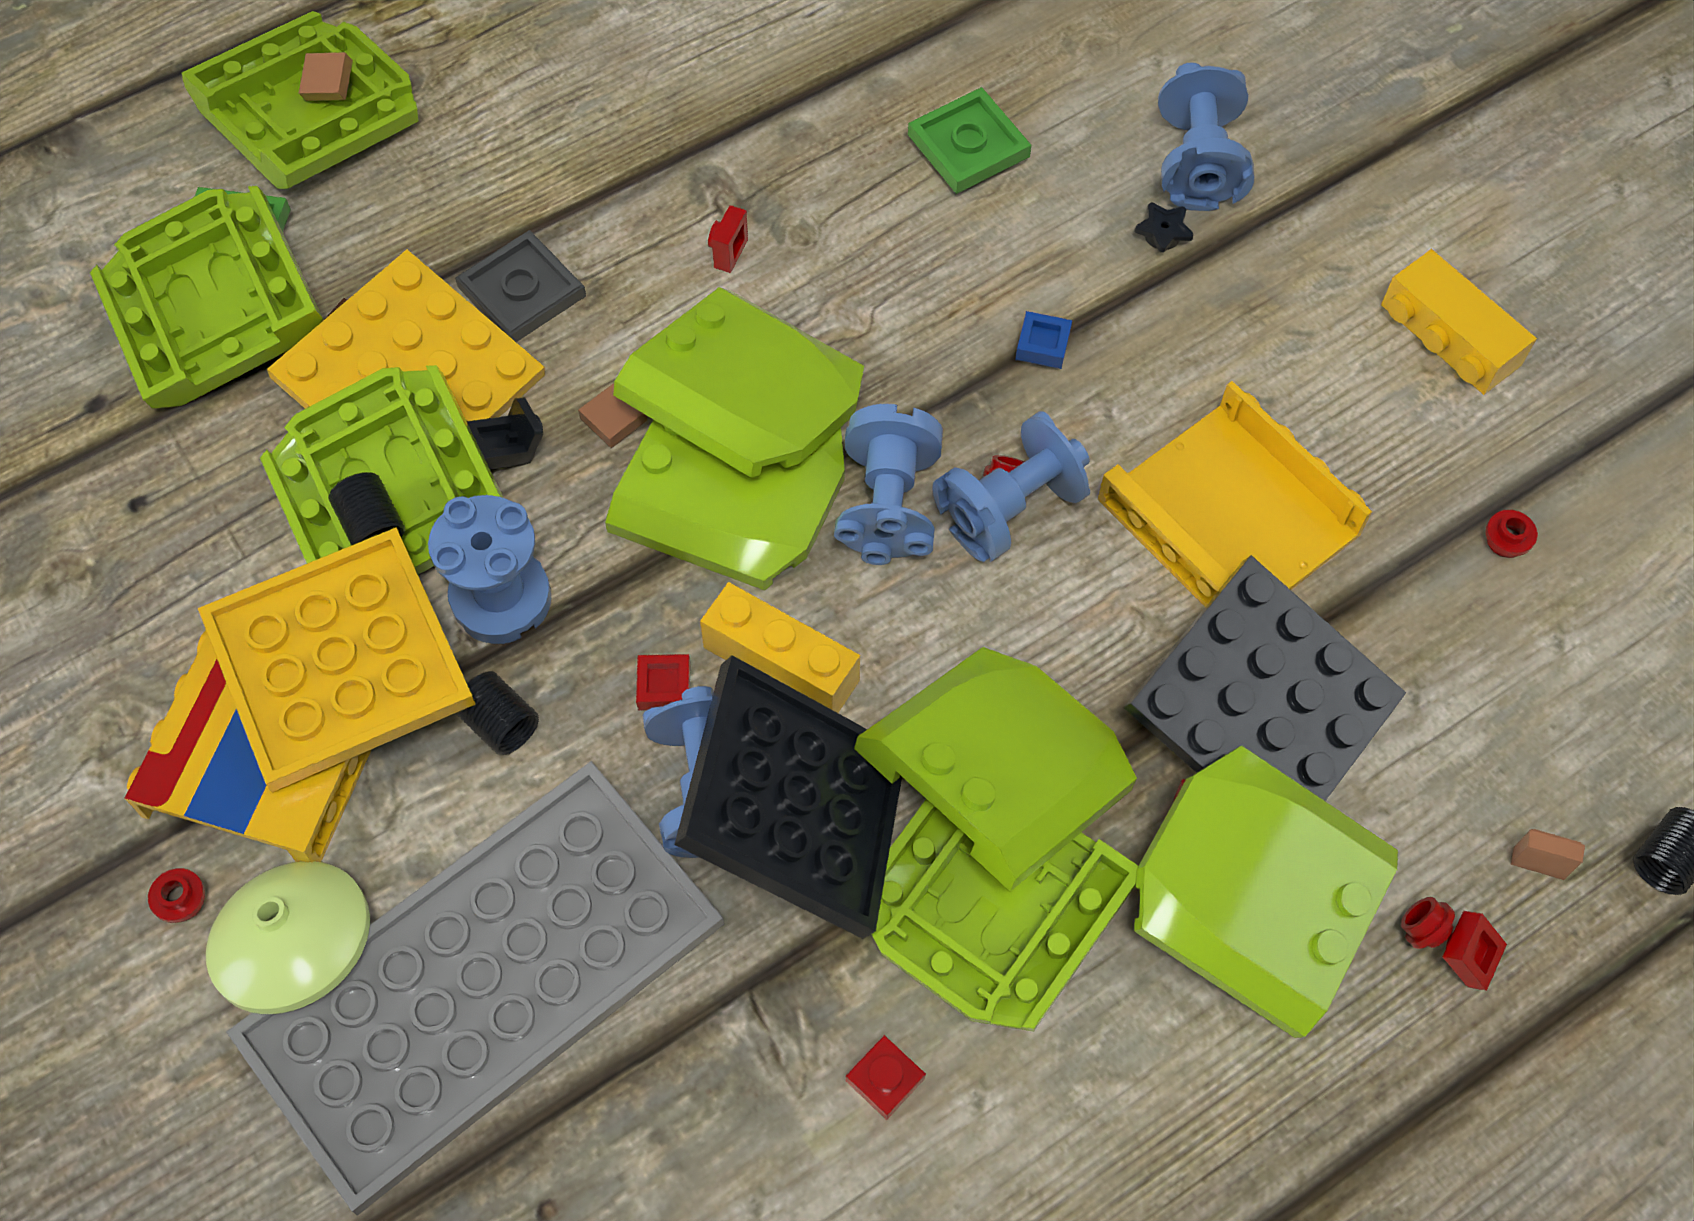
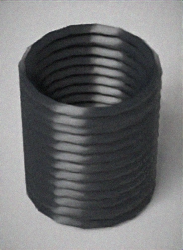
(364, 507)
(499, 714)
(1668, 853)

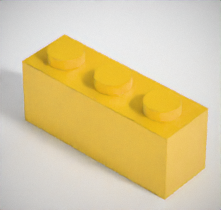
(1457, 321)
(780, 647)

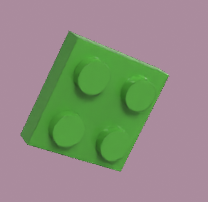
(969, 140)

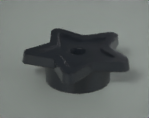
(1163, 238)

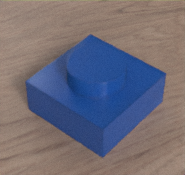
(1043, 339)

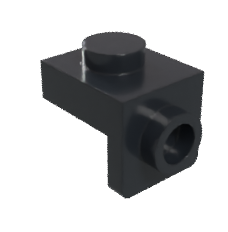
(509, 438)

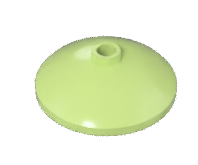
(297, 954)

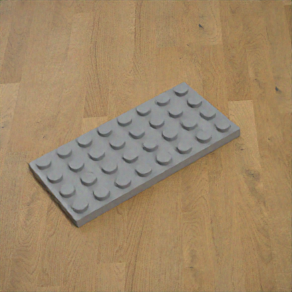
(478, 985)

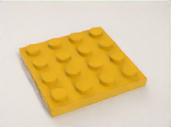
(410, 322)
(334, 659)

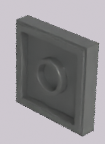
(521, 286)

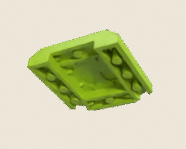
(257, 104)
(204, 295)
(742, 384)
(387, 425)
(717, 516)
(1003, 760)
(1262, 888)
(990, 948)

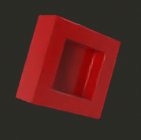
(728, 238)
(661, 679)
(1474, 950)
(885, 1077)

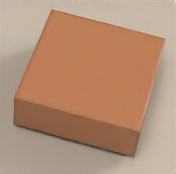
(325, 76)
(611, 417)
(1548, 854)

